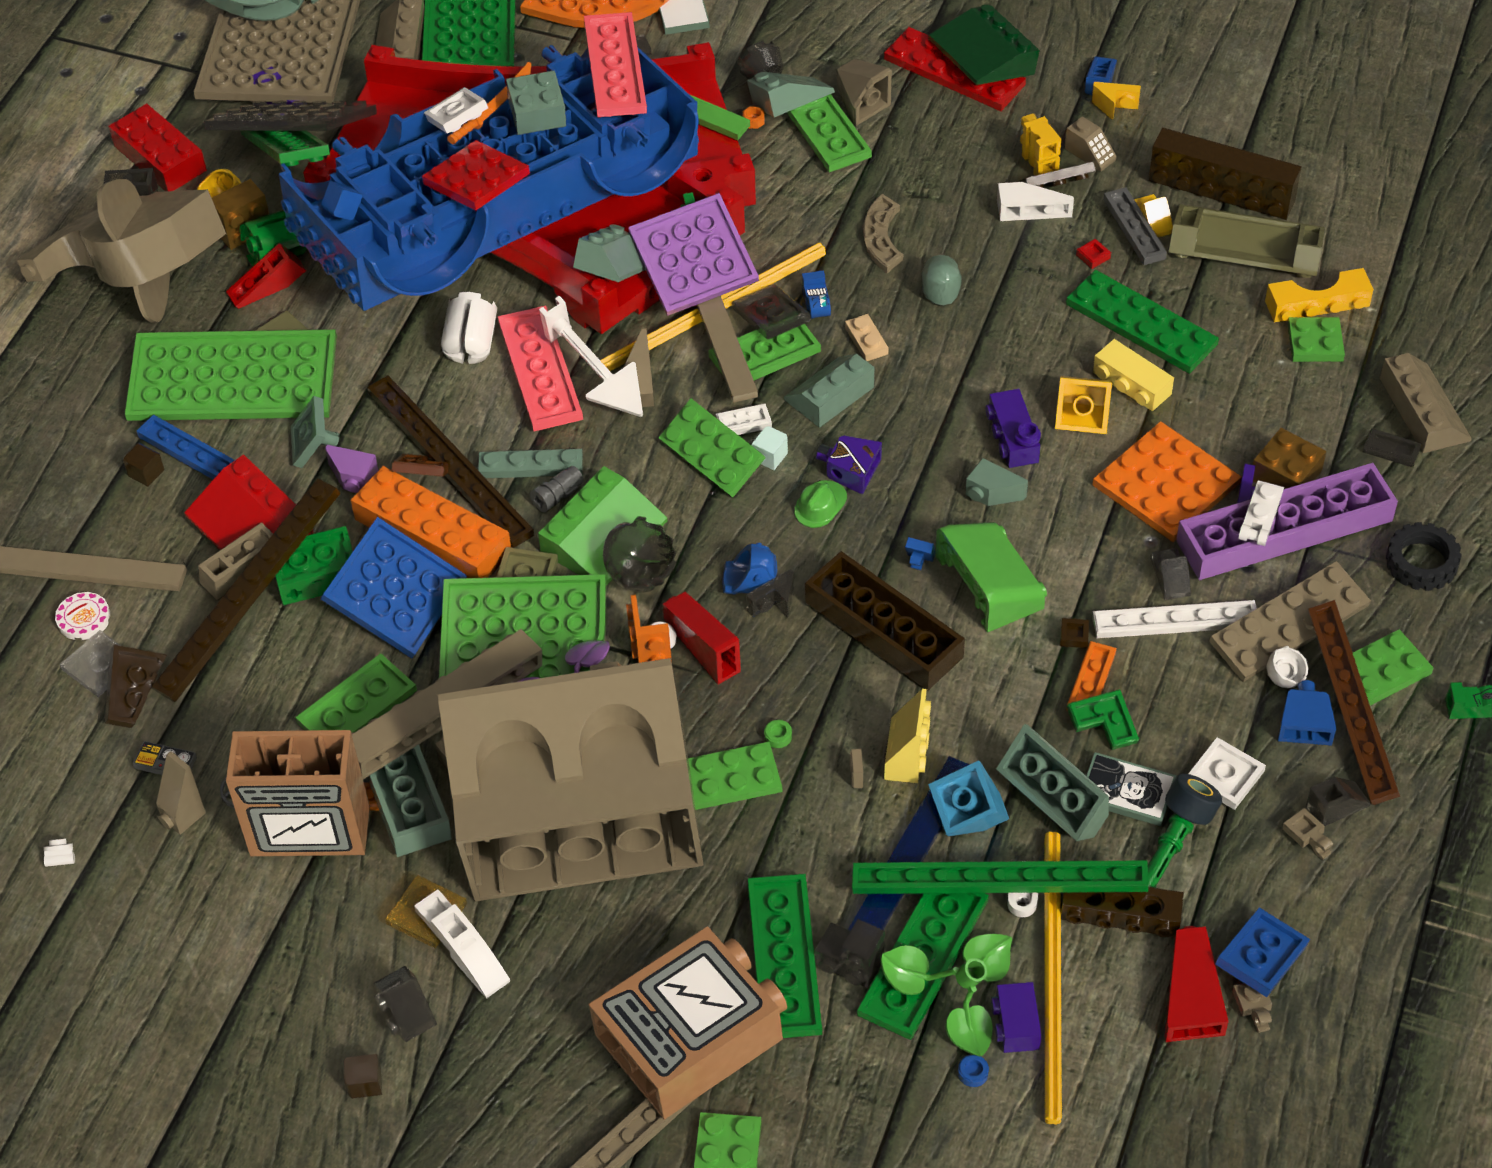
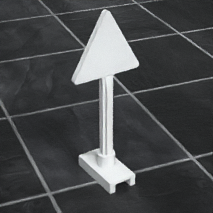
(618, 389)

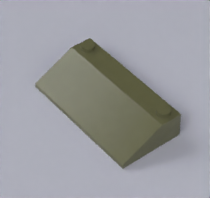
(1247, 240)

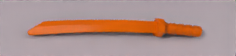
(493, 105)

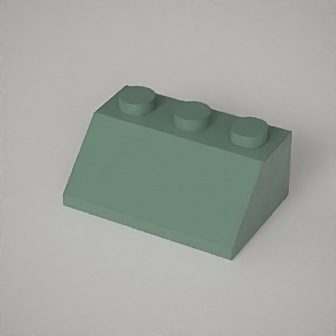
(608, 254)
(832, 389)

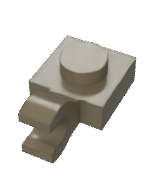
(1308, 830)
(1254, 1004)

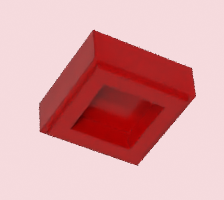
(1093, 253)

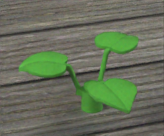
(985, 958)

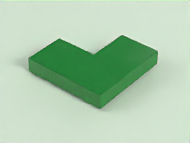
(1108, 711)

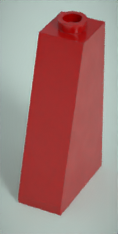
(704, 636)
(1195, 993)

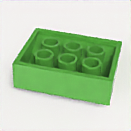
(585, 521)

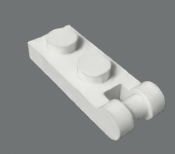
(1261, 512)

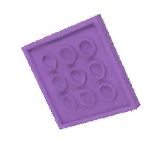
(693, 254)

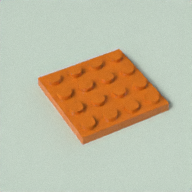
(1166, 480)

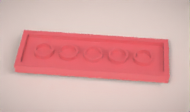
(615, 65)
(539, 370)

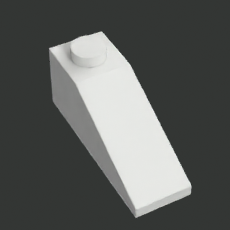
(1029, 202)

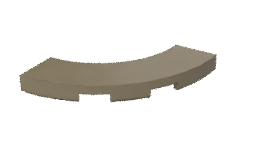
(876, 233)

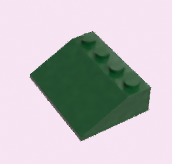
(986, 46)

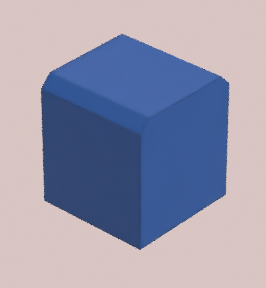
(341, 200)

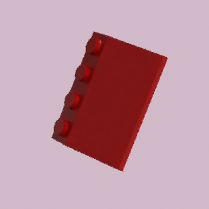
(237, 503)

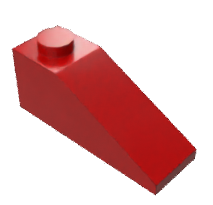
(268, 276)

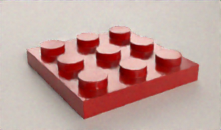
(476, 175)

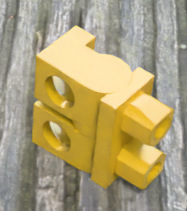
(1040, 144)

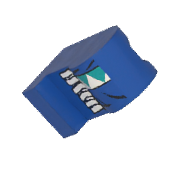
(816, 294)

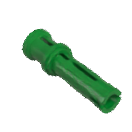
(1169, 844)

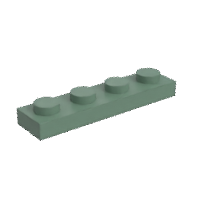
(528, 463)

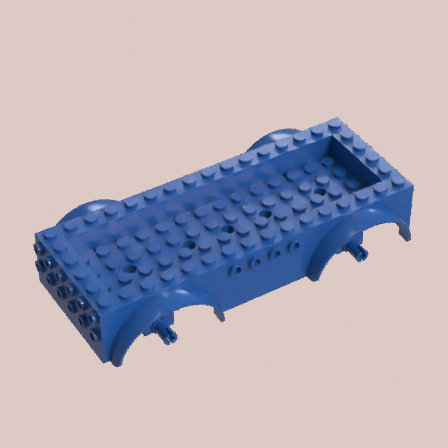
(423, 241)

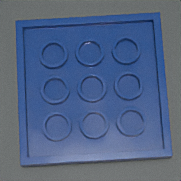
(392, 587)

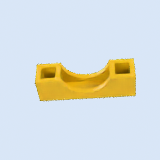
(1290, 300)

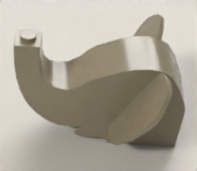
(131, 241)

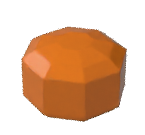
(755, 115)

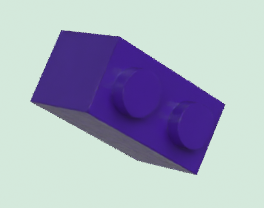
(1017, 1016)

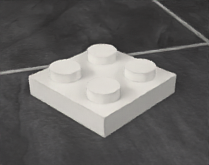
(456, 110)
(1228, 771)

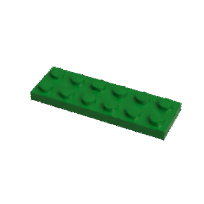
(1142, 321)
(939, 930)
(786, 949)

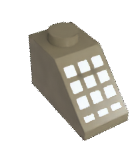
(1089, 144)

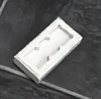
(746, 419)

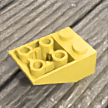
(908, 740)

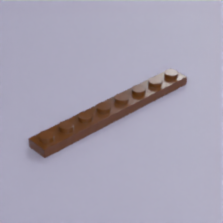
(1354, 703)

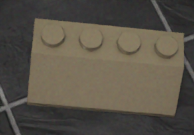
(402, 28)
(1422, 403)

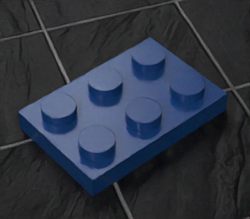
(1262, 952)

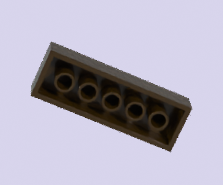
(1224, 173)
(884, 620)

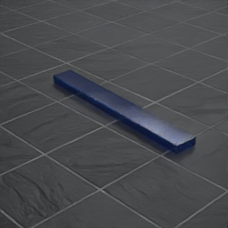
(911, 848)

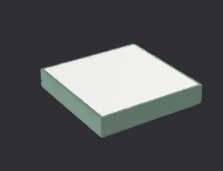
(683, 16)

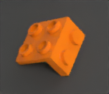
(647, 642)

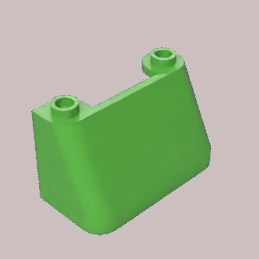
(992, 571)

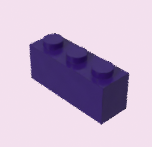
(1007, 412)

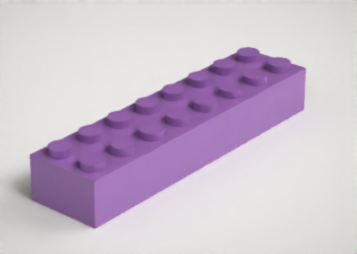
(1304, 518)

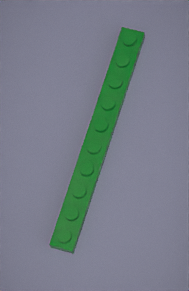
(1000, 877)

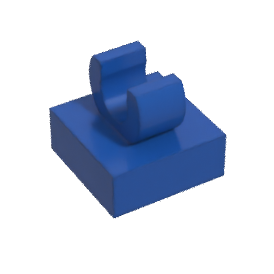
(919, 552)

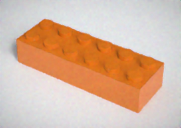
(433, 522)

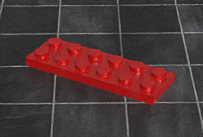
(919, 55)

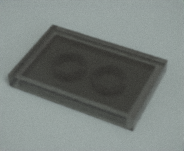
(771, 311)

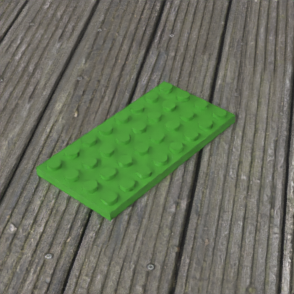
(230, 374)

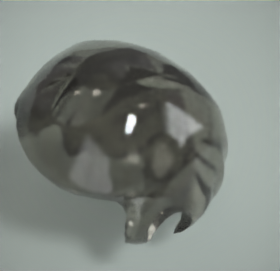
(639, 555)

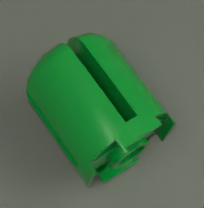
(267, 232)

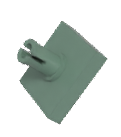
(309, 432)

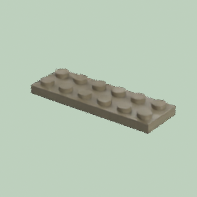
(1286, 620)

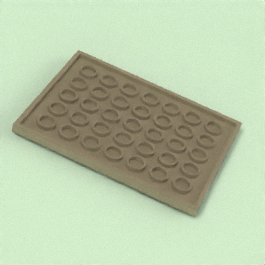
(302, 48)

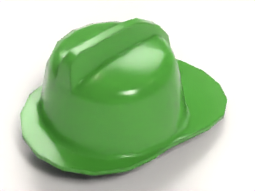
(820, 503)

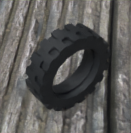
(1419, 577)

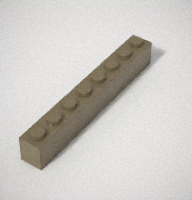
(420, 717)

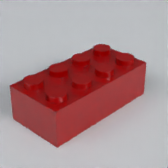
(156, 144)

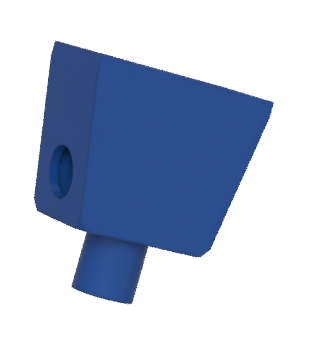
(1307, 716)

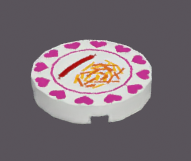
(82, 615)

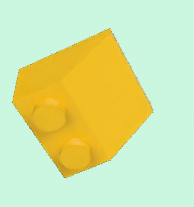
(1083, 405)

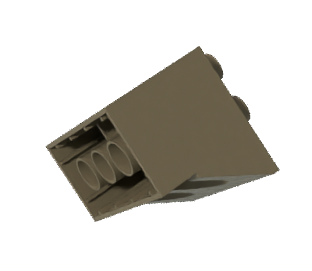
(570, 780)

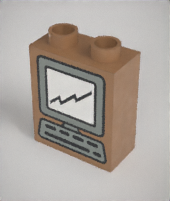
(298, 792)
(688, 1020)

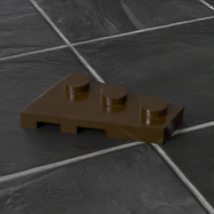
(129, 683)

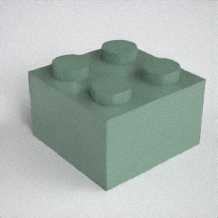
(536, 102)

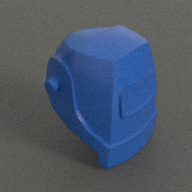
(749, 570)

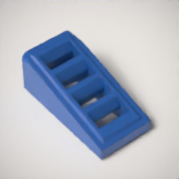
(1100, 71)

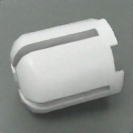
(468, 328)

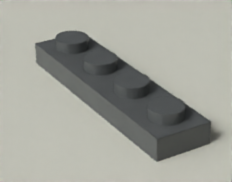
(1135, 226)

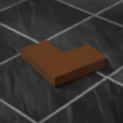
(419, 465)

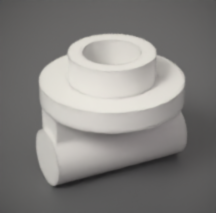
(58, 853)

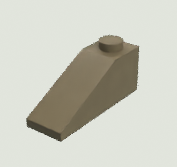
(641, 357)
(224, 567)
(178, 796)

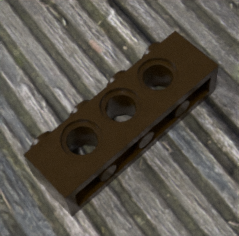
(1163, 902)

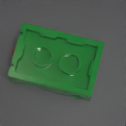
(314, 565)

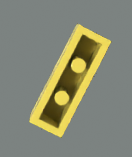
(1133, 375)

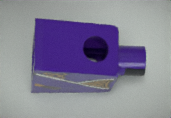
(851, 461)

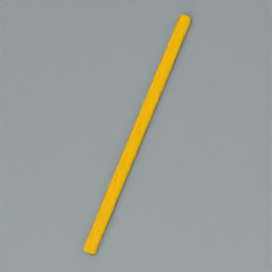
(693, 317)
(1052, 983)

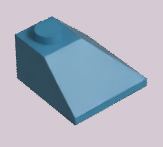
(968, 801)

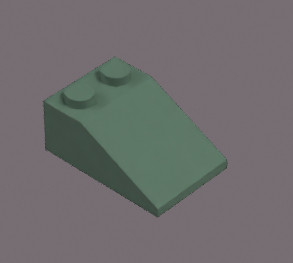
(784, 92)

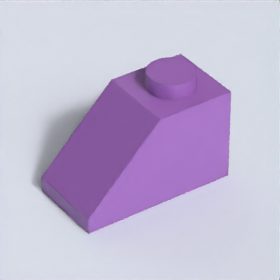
(351, 467)

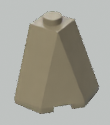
(864, 89)

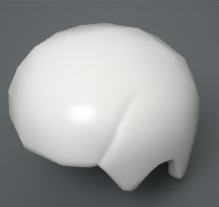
(1287, 667)

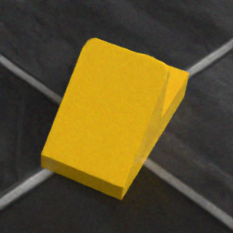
(1112, 95)
(1156, 213)

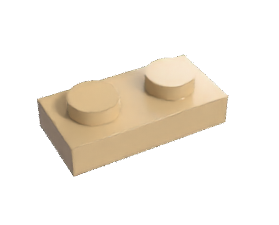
(866, 337)

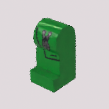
(1468, 701)

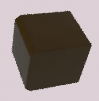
(143, 464)
(363, 1076)

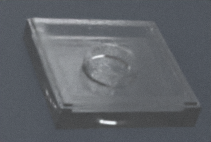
(91, 663)

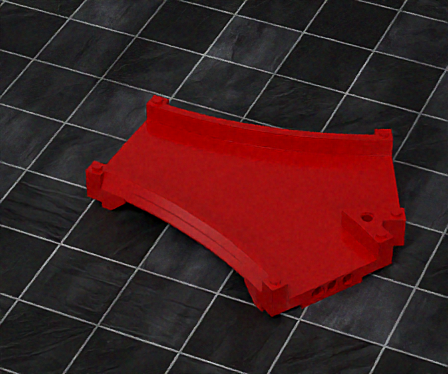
(549, 253)

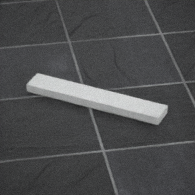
(1169, 618)

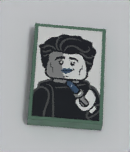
(1132, 788)

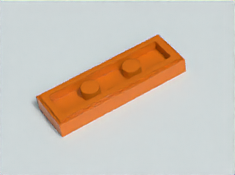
(1093, 672)

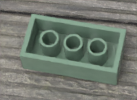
(410, 803)

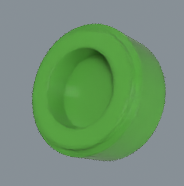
(778, 733)

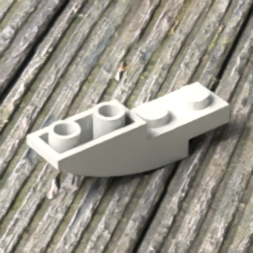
(463, 942)

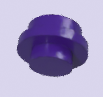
(1027, 434)

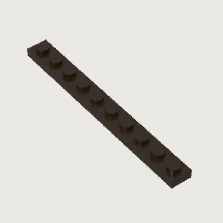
(460, 469)
(245, 590)

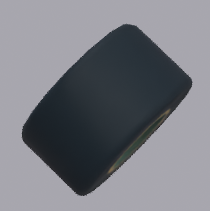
(1193, 799)

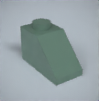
(995, 485)

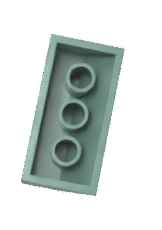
(1055, 785)

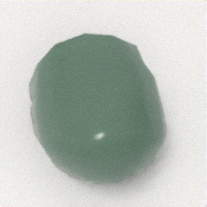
(941, 279)

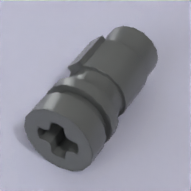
(558, 487)

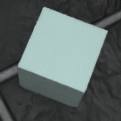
(772, 445)

